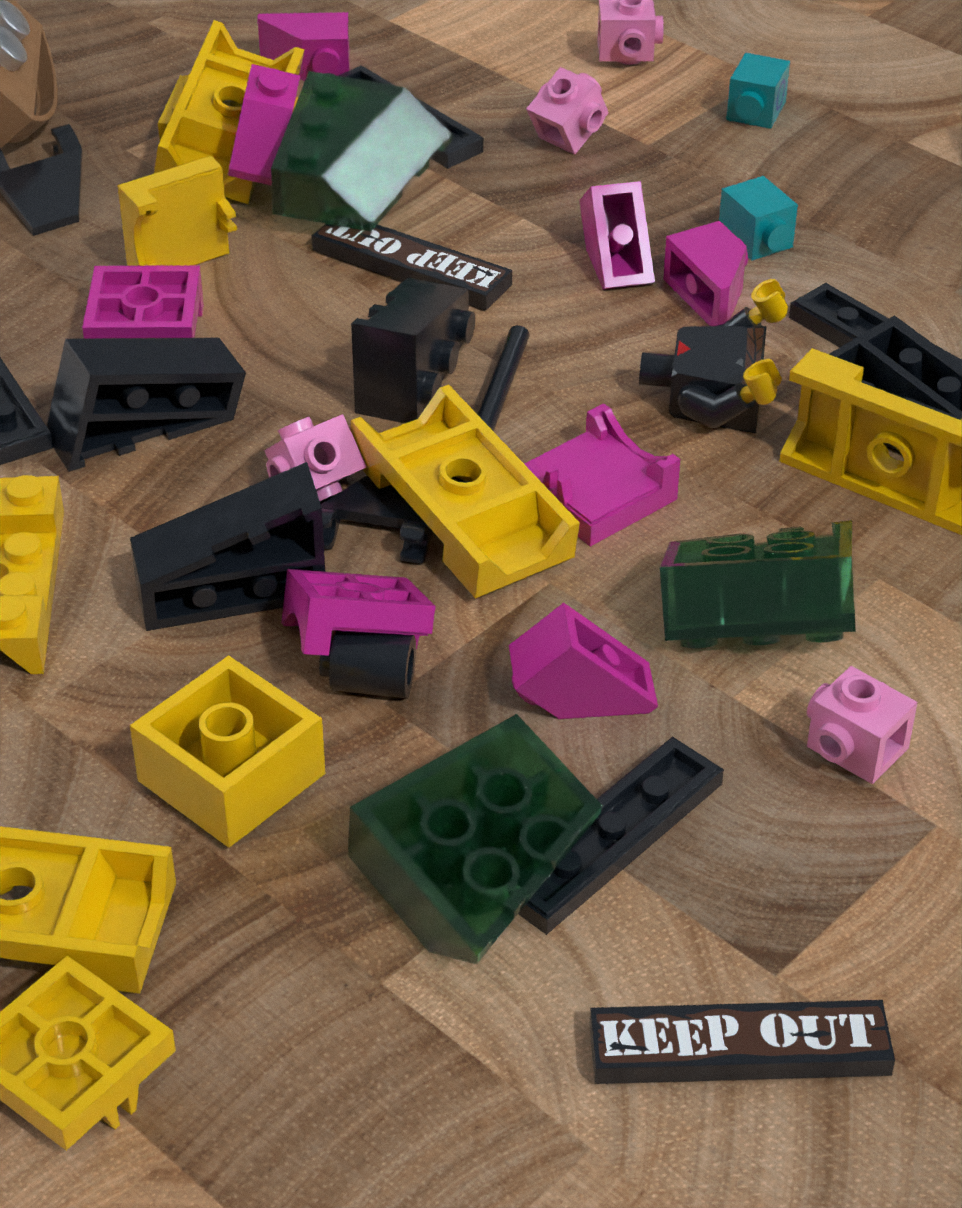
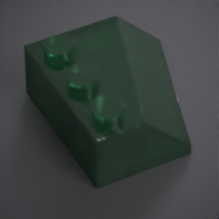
(351, 151)
(760, 589)
(471, 837)

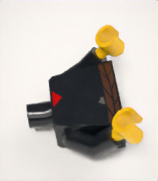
(722, 369)

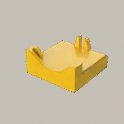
(176, 215)
(76, 1052)

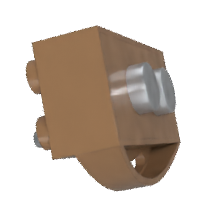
(26, 74)

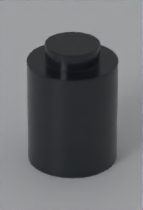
(370, 663)

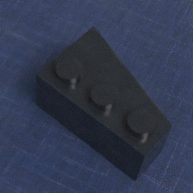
(408, 348)
(907, 366)
(136, 390)
(230, 553)

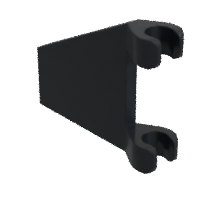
(46, 190)
(377, 506)

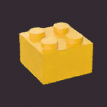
(228, 750)

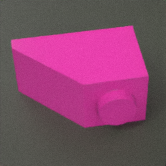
(319, 34)
(262, 122)
(617, 235)
(706, 270)
(579, 669)

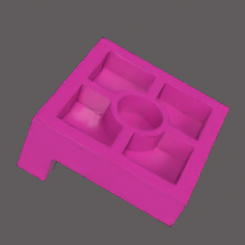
(144, 302)
(606, 477)
(352, 602)

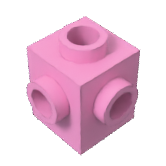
(628, 31)
(568, 110)
(325, 447)
(860, 723)

